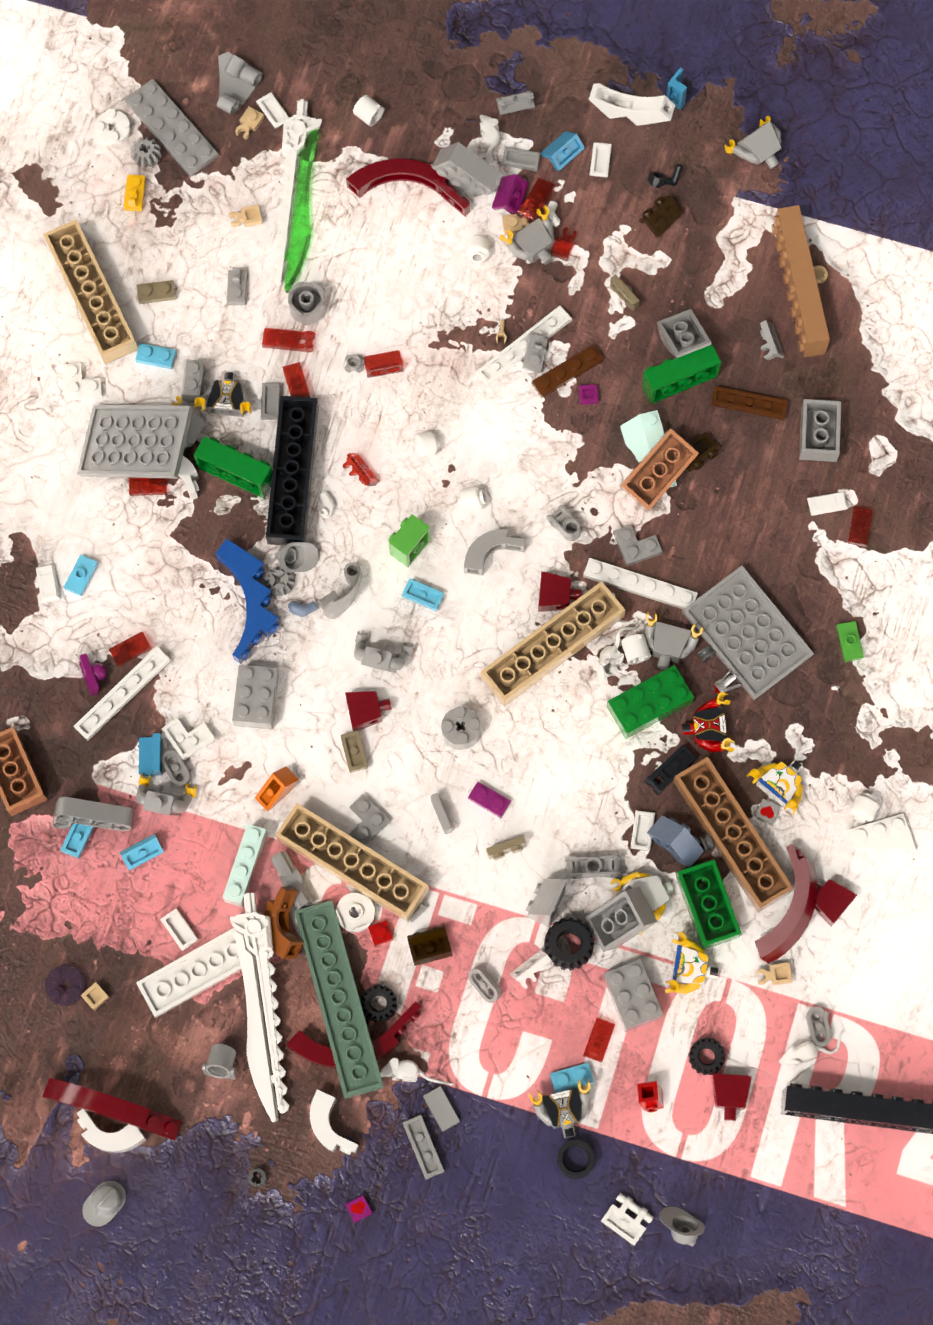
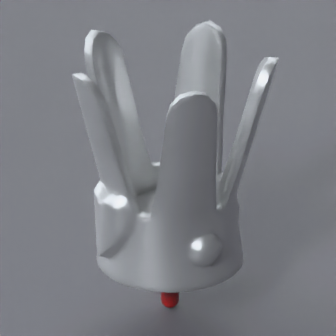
(721, 684)

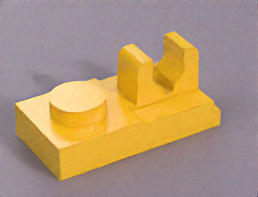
(134, 192)

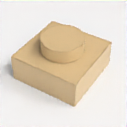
(95, 996)

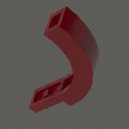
(405, 170)
(323, 1056)
(111, 1107)

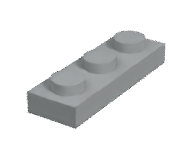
(423, 1147)

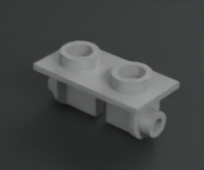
(515, 102)

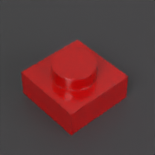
(380, 933)

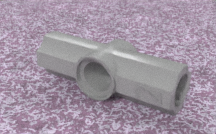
(291, 878)

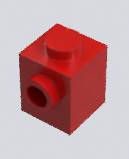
(650, 1096)

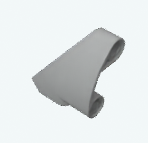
(236, 82)
(333, 604)

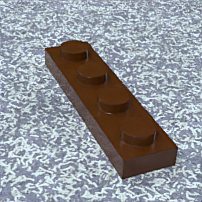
(567, 371)
(749, 403)

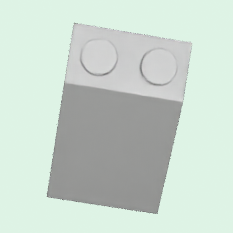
(682, 334)
(546, 901)

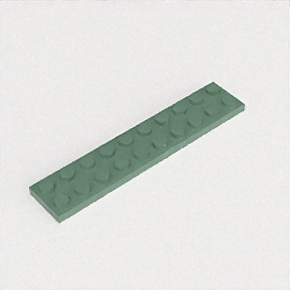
(338, 999)

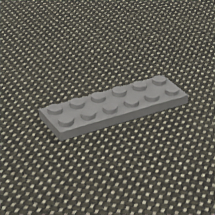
(171, 128)

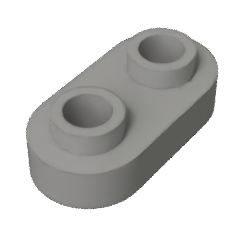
(175, 769)
(485, 984)
(818, 1027)

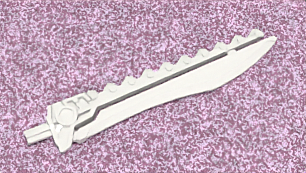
(255, 934)

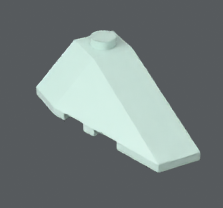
(642, 434)

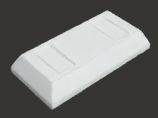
(272, 110)
(600, 159)
(827, 503)
(48, 583)
(642, 823)
(179, 929)

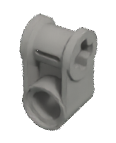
(562, 520)

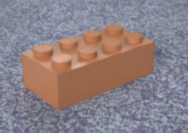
(658, 469)
(18, 780)

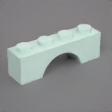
(241, 873)

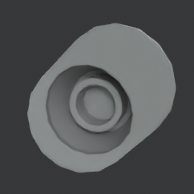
(297, 556)
(104, 1203)
(682, 1225)

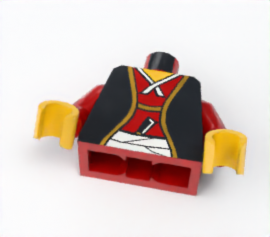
(709, 726)

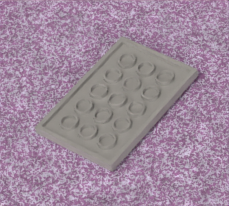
(135, 441)
(748, 632)

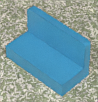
(676, 90)
(563, 149)
(150, 755)

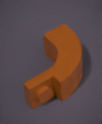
(285, 942)

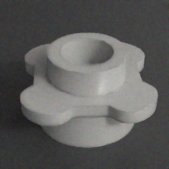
(353, 359)

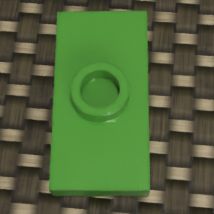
(849, 641)

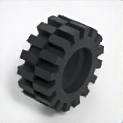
(382, 991)
(700, 1067)

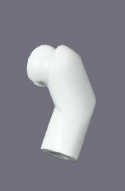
(553, 217)
(328, 506)

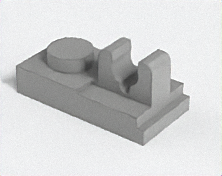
(236, 287)
(769, 333)
(535, 352)

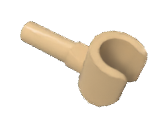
(501, 332)

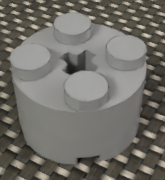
(315, 302)
(460, 718)

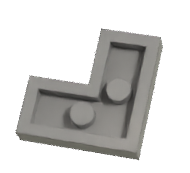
(633, 550)
(372, 820)

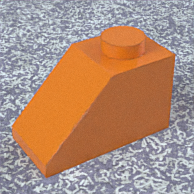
(276, 788)

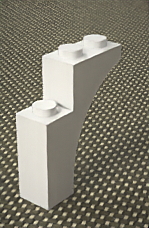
(638, 109)

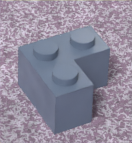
(676, 840)

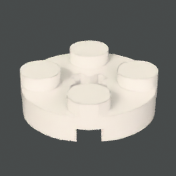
(109, 118)
(345, 907)

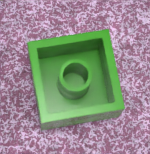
(409, 540)

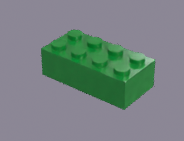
(680, 374)
(234, 466)
(650, 702)
(708, 904)

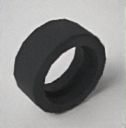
(562, 1166)

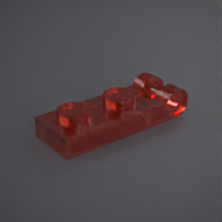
(536, 200)
(288, 340)

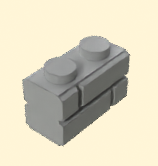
(193, 380)

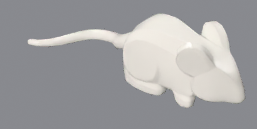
(490, 133)
(610, 657)
(805, 1052)
(407, 1071)

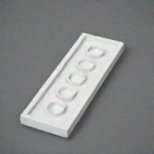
(191, 974)

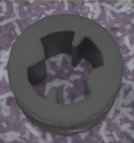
(706, 653)
(706, 842)
(251, 1175)

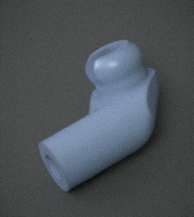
(301, 610)

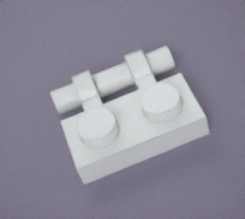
(622, 1223)

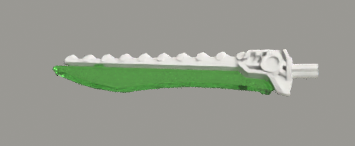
(295, 135)

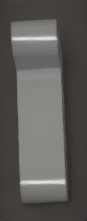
(92, 814)

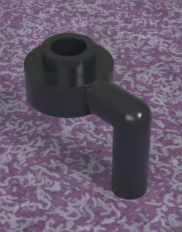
(658, 179)

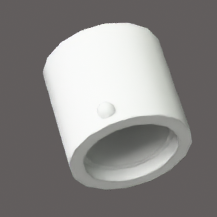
(368, 110)
(636, 649)

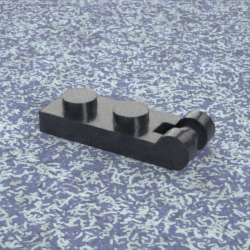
(670, 768)

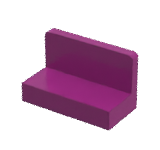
(510, 193)

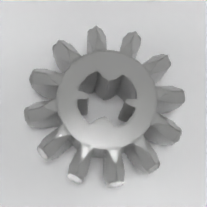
(139, 149)

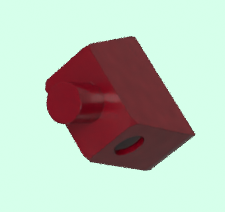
(556, 592)
(365, 708)
(832, 901)
(730, 1093)

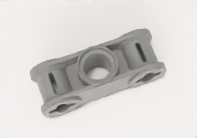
(604, 870)

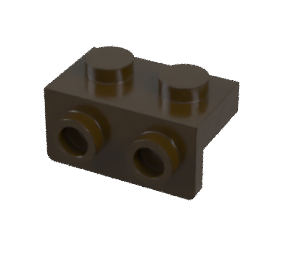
(661, 215)
(706, 448)
(429, 945)

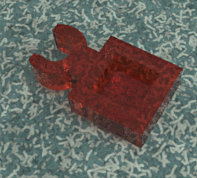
(563, 246)

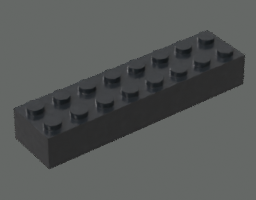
(292, 470)
(857, 1109)

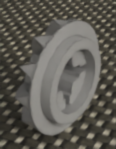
(279, 589)

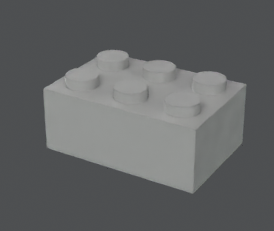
(465, 170)
(820, 430)
(255, 697)
(621, 919)
(632, 995)

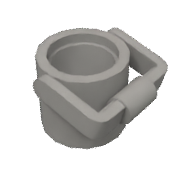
(220, 1062)

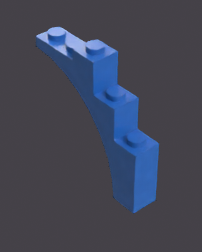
(258, 619)

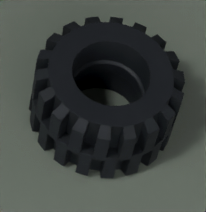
(573, 927)

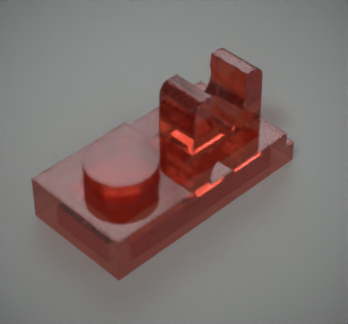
(360, 468)
(599, 1040)

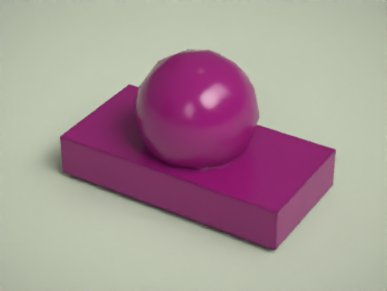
(92, 673)

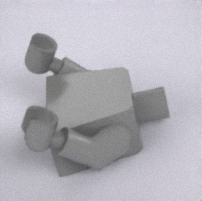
(379, 658)

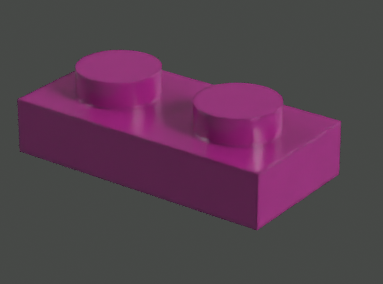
(489, 799)

